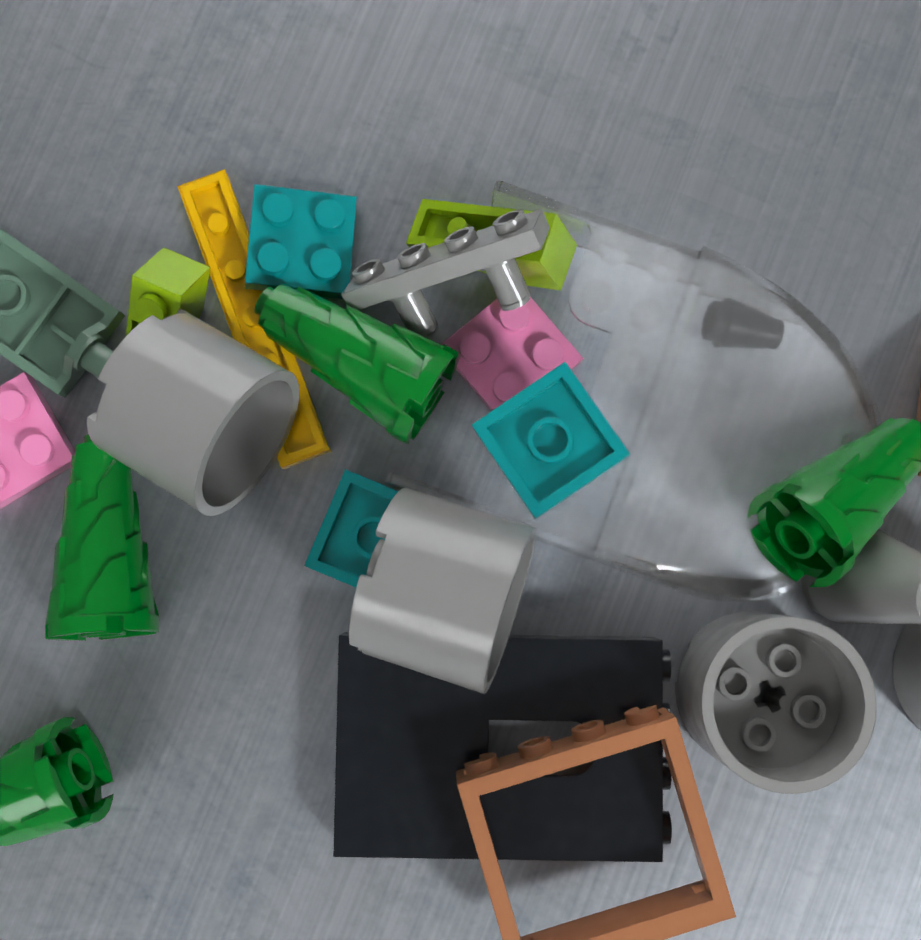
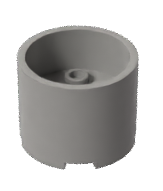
(193, 411)
(442, 589)
(813, 715)

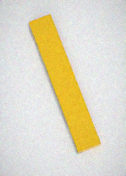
(224, 246)

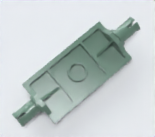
(50, 320)

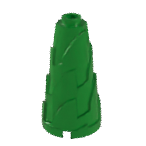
(377, 366)
(835, 505)
(100, 559)
(52, 783)

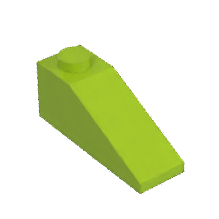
(540, 269)

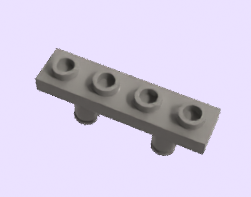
(460, 254)

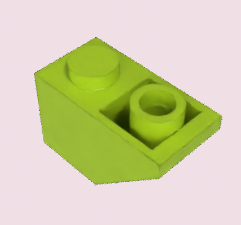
(165, 286)

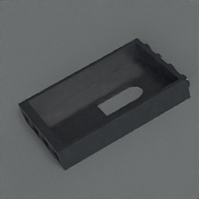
(411, 732)

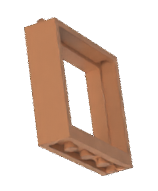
(644, 919)

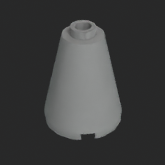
(878, 588)

